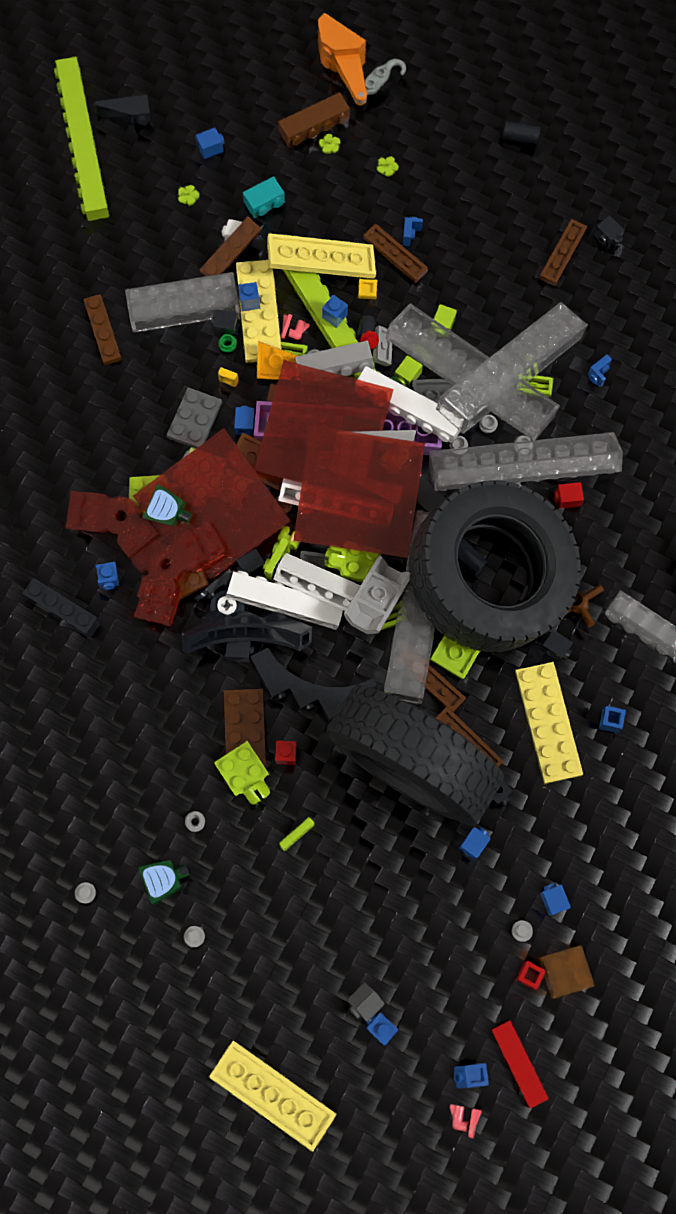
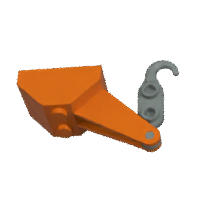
(345, 54)

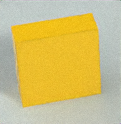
(367, 289)
(228, 377)

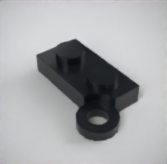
(220, 580)

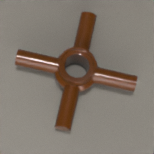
(582, 607)

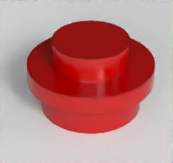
(371, 337)

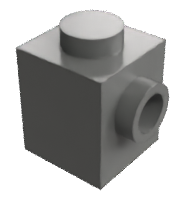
(365, 1002)

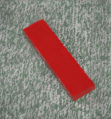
(519, 1064)

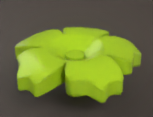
(329, 144)
(387, 166)
(188, 196)

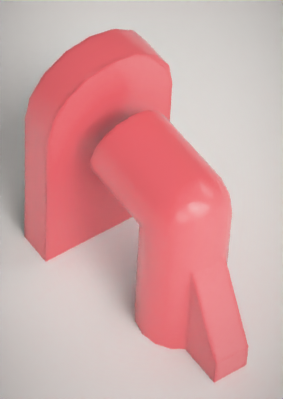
(297, 333)
(459, 1124)

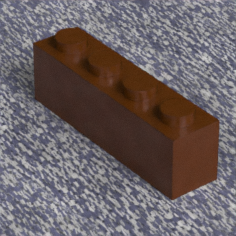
(314, 120)

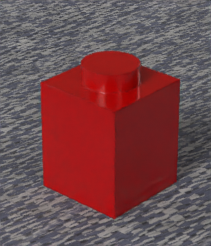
(569, 495)
(286, 752)
(530, 975)

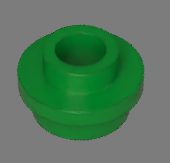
(227, 339)

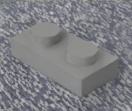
(383, 351)

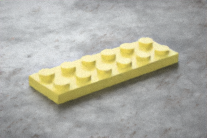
(321, 256)
(263, 322)
(548, 723)
(273, 1095)

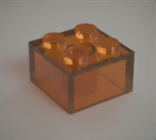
(566, 971)

